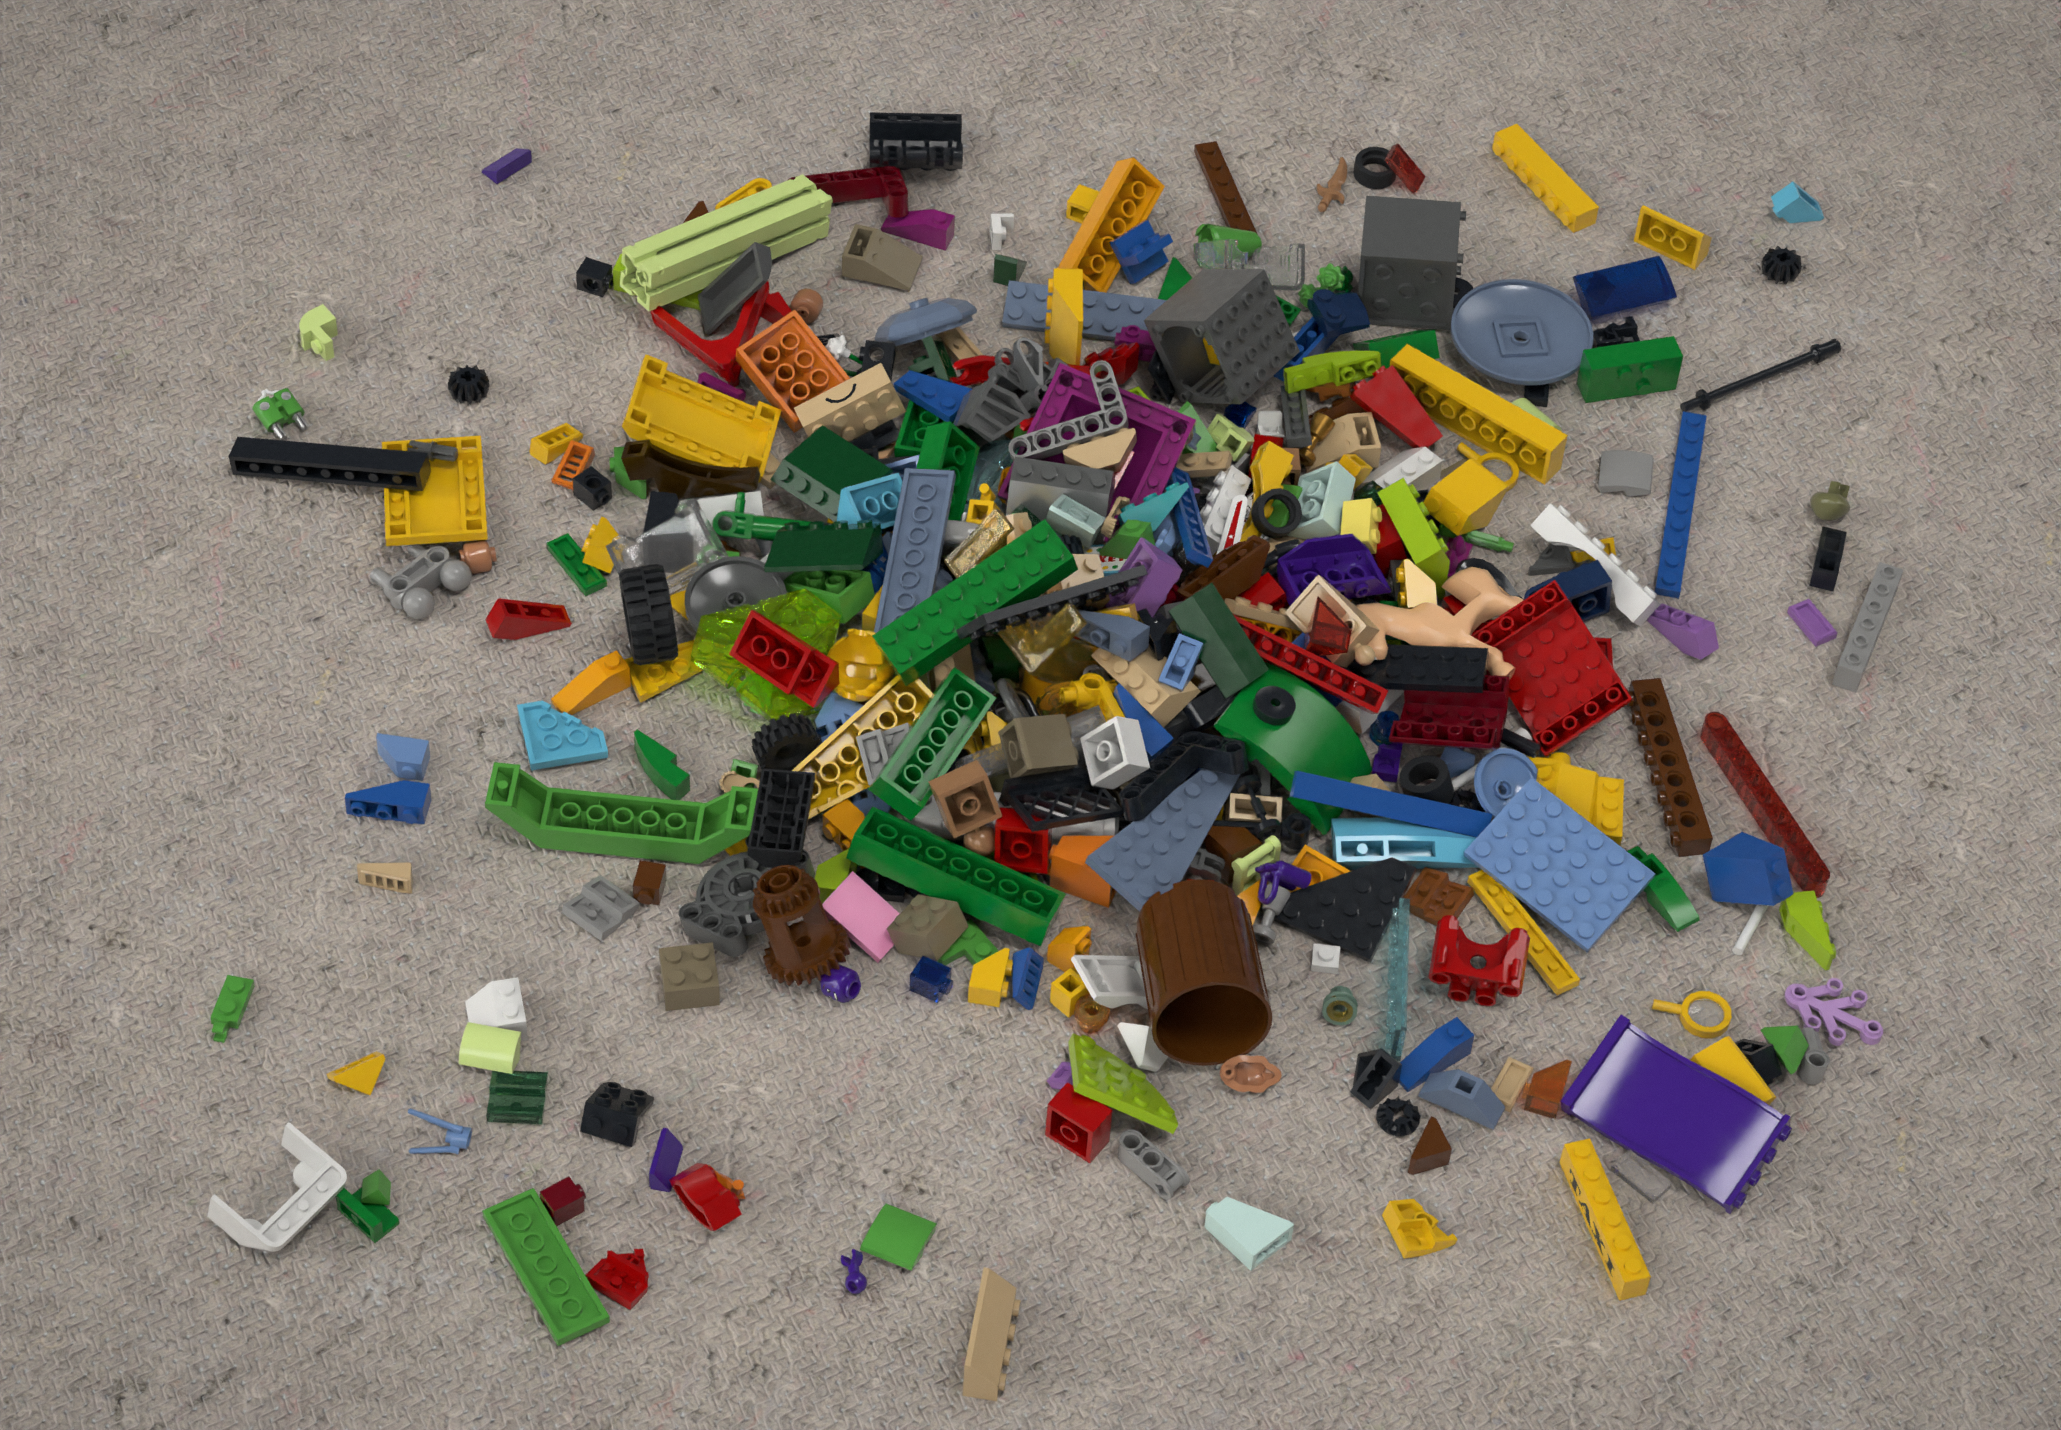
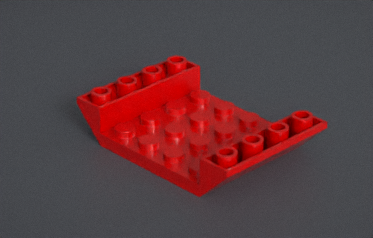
(1560, 671)

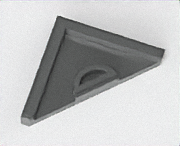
(1552, 560)

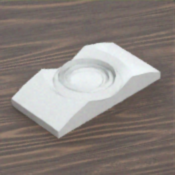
(1112, 979)

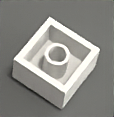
(1115, 752)

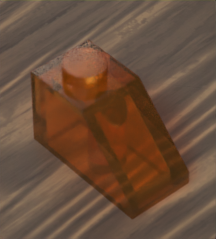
(1546, 1089)

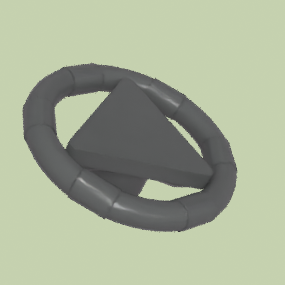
(1013, 704)

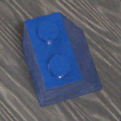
(1748, 871)

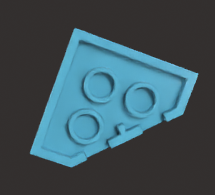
(558, 737)

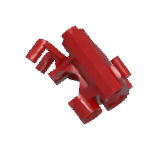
(1503, 967)

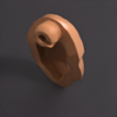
(1249, 1073)

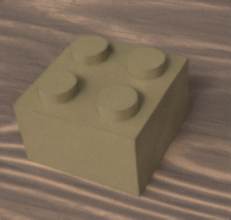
(927, 927)
(689, 976)

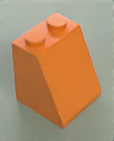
(1073, 875)

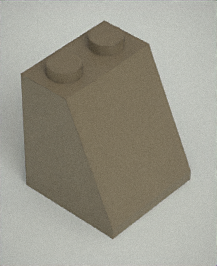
(1038, 745)

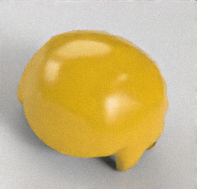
(861, 666)

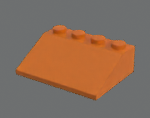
(789, 366)

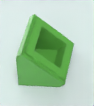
(376, 1189)

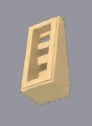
(387, 876)

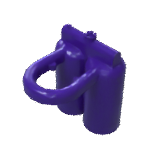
(1281, 875)

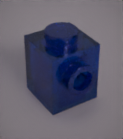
(931, 979)

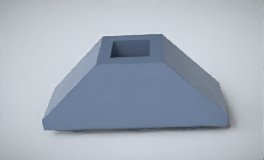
(1464, 1095)

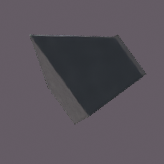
(1375, 1076)

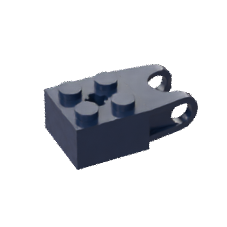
(1585, 587)

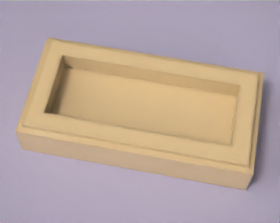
(1511, 1082)

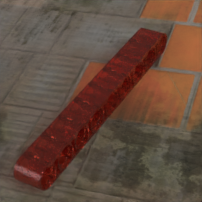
(1764, 803)

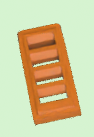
(574, 448)

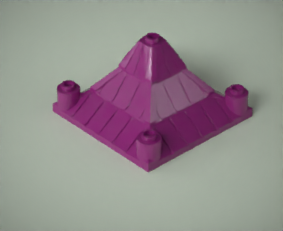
(1158, 429)

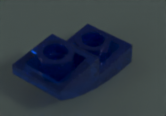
(1240, 414)

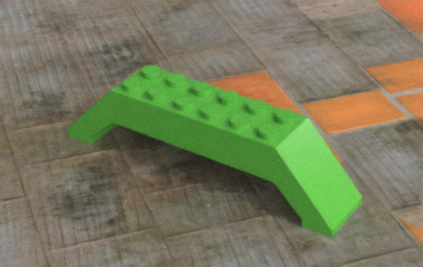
(619, 822)

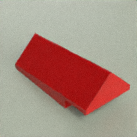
(785, 660)

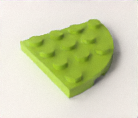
(1116, 1084)

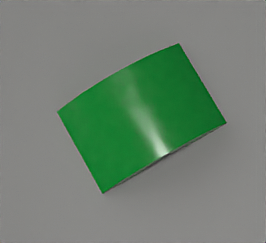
(1311, 742)

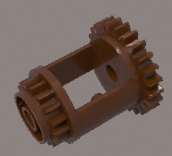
(805, 947)

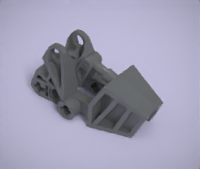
(995, 409)

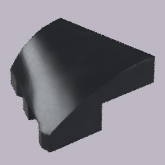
(1616, 334)
(878, 437)

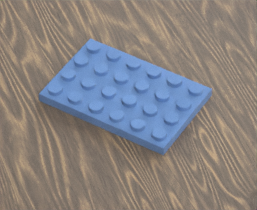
(1559, 864)

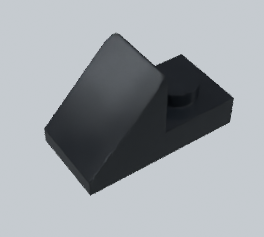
(1161, 633)
(884, 886)

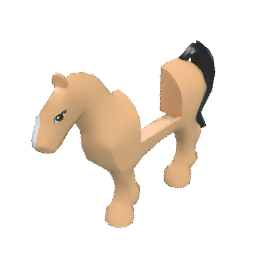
(1478, 586)

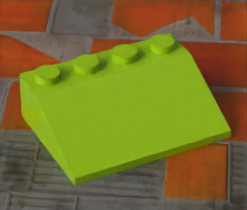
(1417, 531)

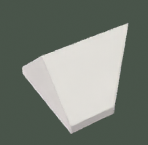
(1142, 1046)

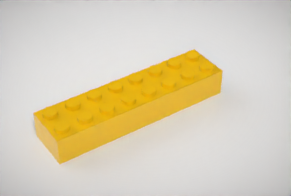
(1481, 415)

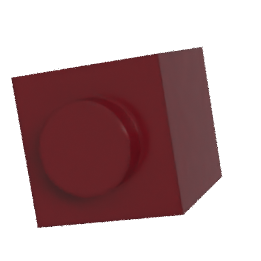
(563, 1200)

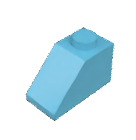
(1796, 205)

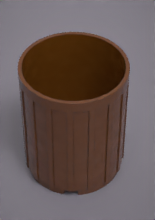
(1202, 973)

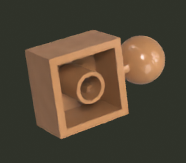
(967, 806)

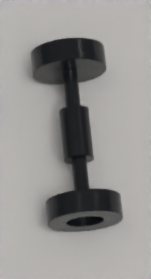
(1250, 785)

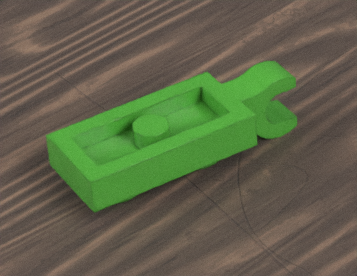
(231, 1006)

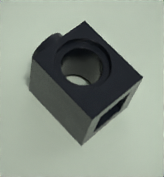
(594, 277)
(592, 488)

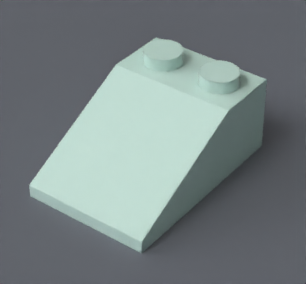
(1075, 519)

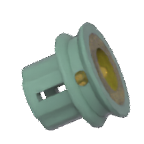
(1340, 1006)

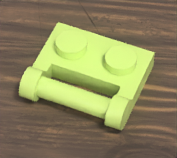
(1245, 867)

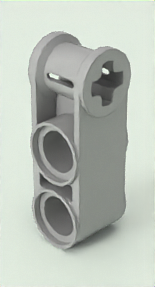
(1163, 1176)

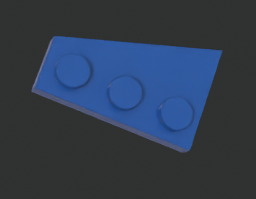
(932, 394)

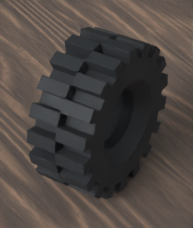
(785, 742)

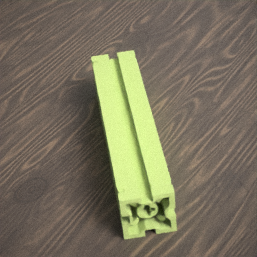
(702, 248)

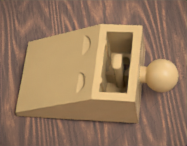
(1362, 627)

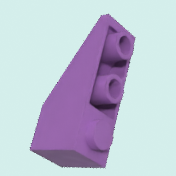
(1686, 631)

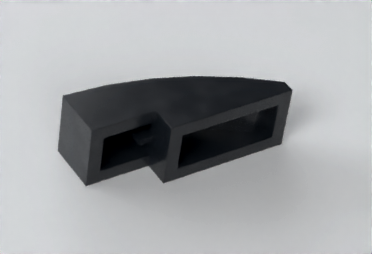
(1828, 559)

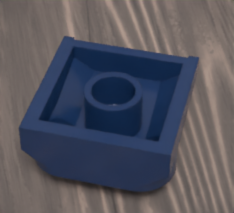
(1338, 312)

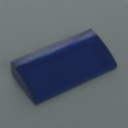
(1624, 288)

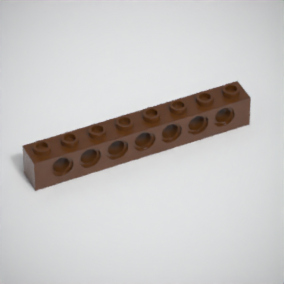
(1669, 768)

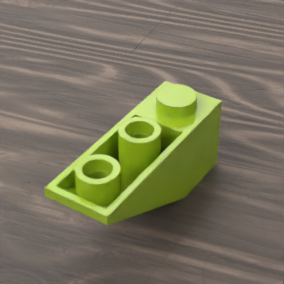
(1804, 922)

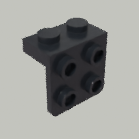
(615, 1113)

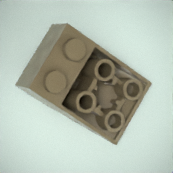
(879, 259)

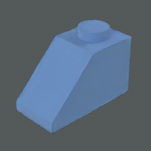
(404, 755)

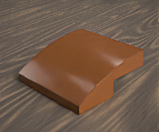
(1436, 896)

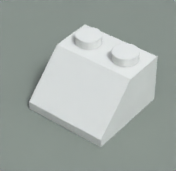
(499, 1006)

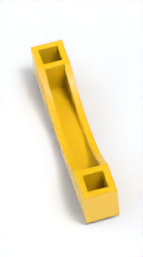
(1267, 471)

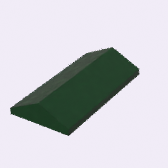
(1226, 648)

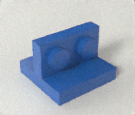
(1140, 251)

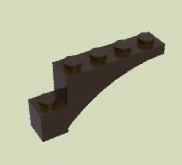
(684, 476)

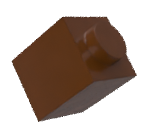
(649, 882)

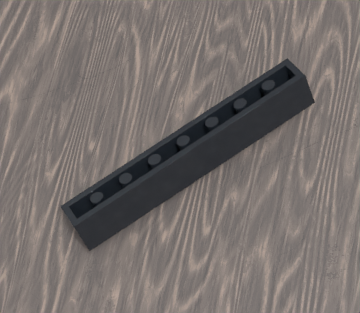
(330, 463)

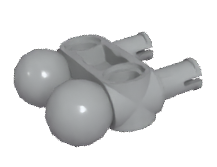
(412, 585)

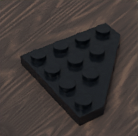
(1351, 907)

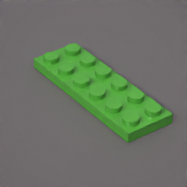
(546, 1266)

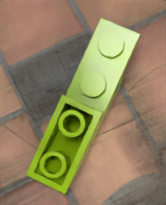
(1334, 367)

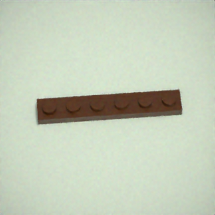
(1223, 186)

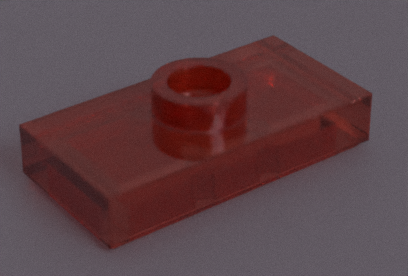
(1405, 168)

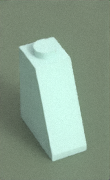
(1247, 1231)

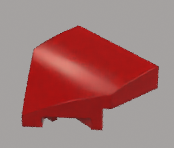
(621, 1277)

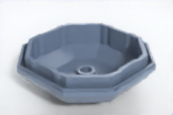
(925, 320)

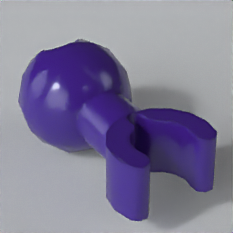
(855, 1281)

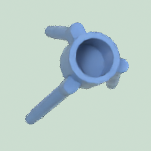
(456, 1135)

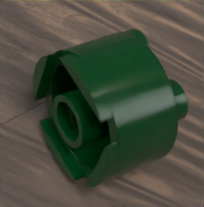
(999, 658)

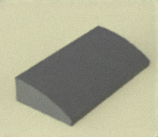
(735, 285)

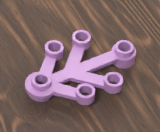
(1832, 1011)

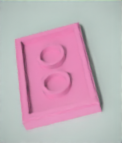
(862, 915)

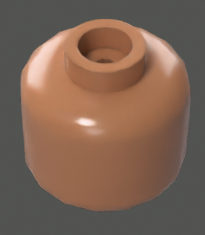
(807, 304)
(478, 556)

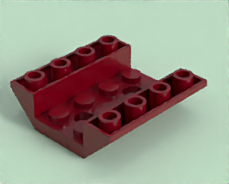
(1454, 717)

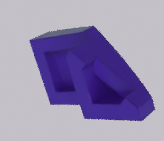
(1387, 762)

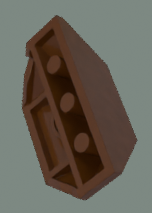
(1231, 569)

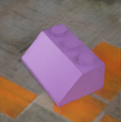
(1153, 587)

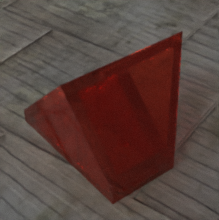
(1326, 632)

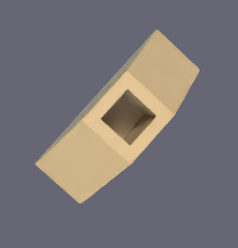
(1102, 451)

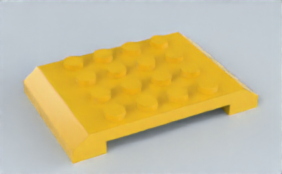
(698, 420)
(448, 507)

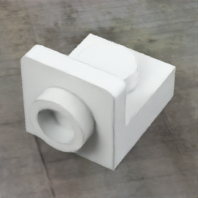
(999, 226)

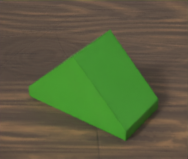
(1788, 1045)

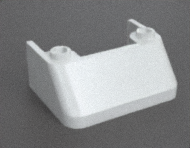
(319, 1182)

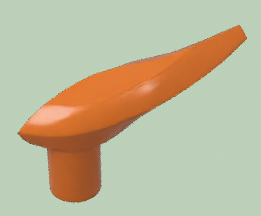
(734, 1186)

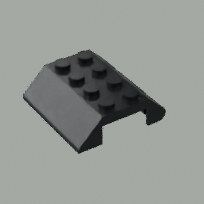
(916, 141)

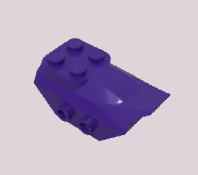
(1339, 560)

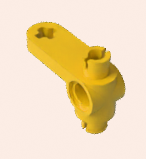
(1091, 692)

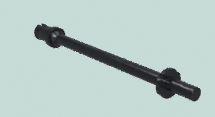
(1817, 353)

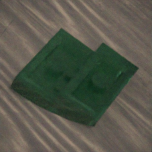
(517, 1097)

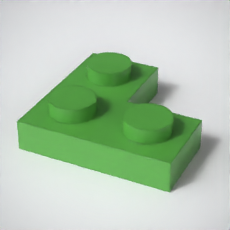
(971, 944)

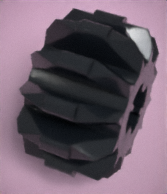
(1781, 265)
(468, 384)

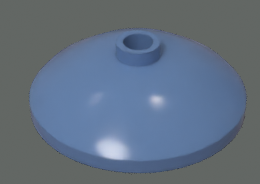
(1503, 770)

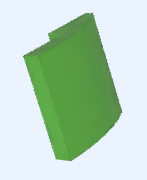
(898, 1236)

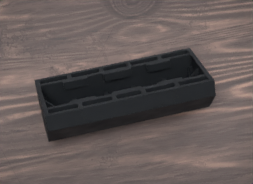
(780, 817)

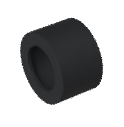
(1427, 768)

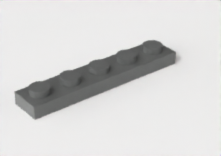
(1296, 419)

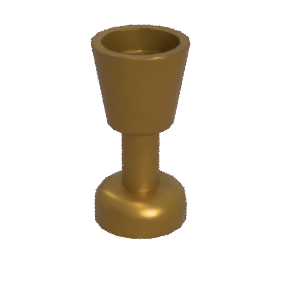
(1319, 429)

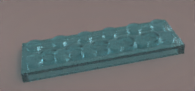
(1397, 978)

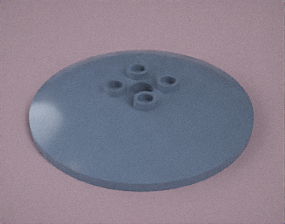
(1546, 319)

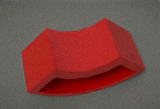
(706, 1196)

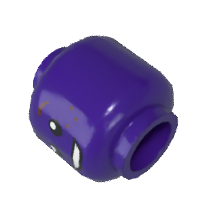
(841, 985)

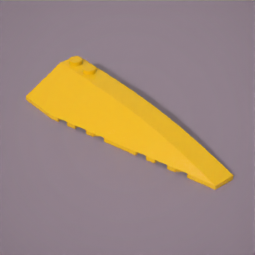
(838, 759)

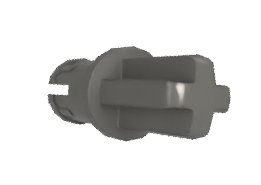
(435, 451)

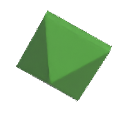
(745, 769)

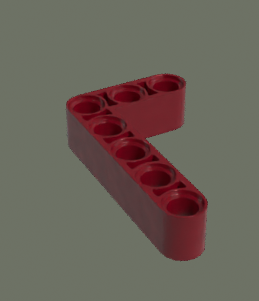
(866, 183)

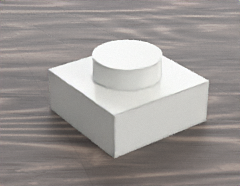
(1325, 958)

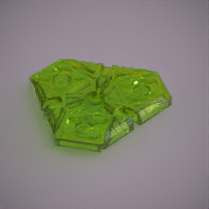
(797, 613)

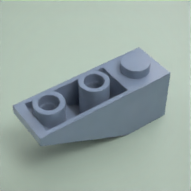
(1115, 634)

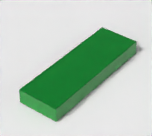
(570, 558)

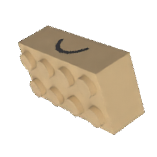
(853, 405)

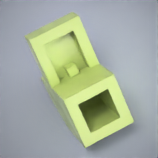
(316, 331)
(1230, 437)

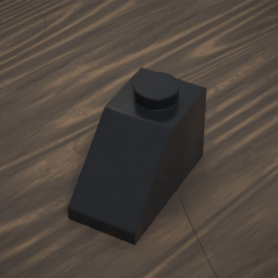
(1762, 1058)

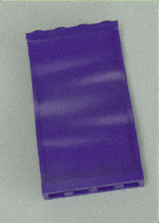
(1676, 1114)

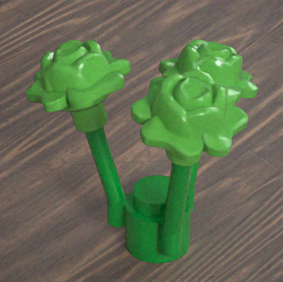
(1329, 278)

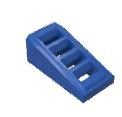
(1026, 976)

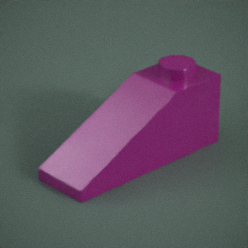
(923, 226)

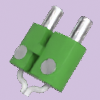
(279, 410)

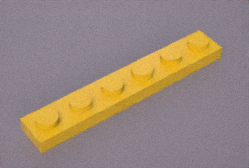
(1512, 915)

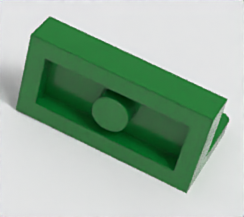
(371, 1219)

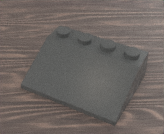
(1041, 483)

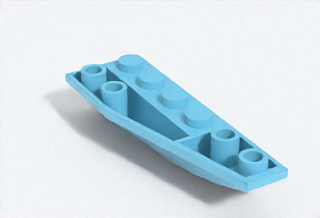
(1371, 840)

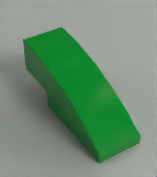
(661, 766)

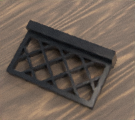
(1058, 786)

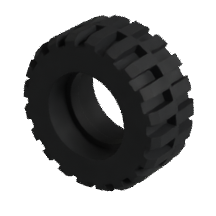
(648, 614)

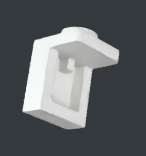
(1270, 424)

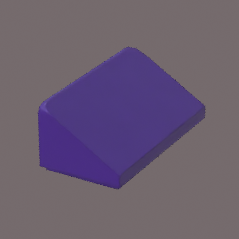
(508, 165)
(665, 1161)

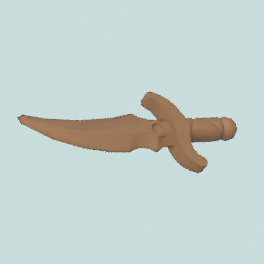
(1334, 185)

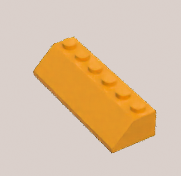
(1120, 205)

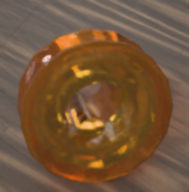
(1086, 1017)

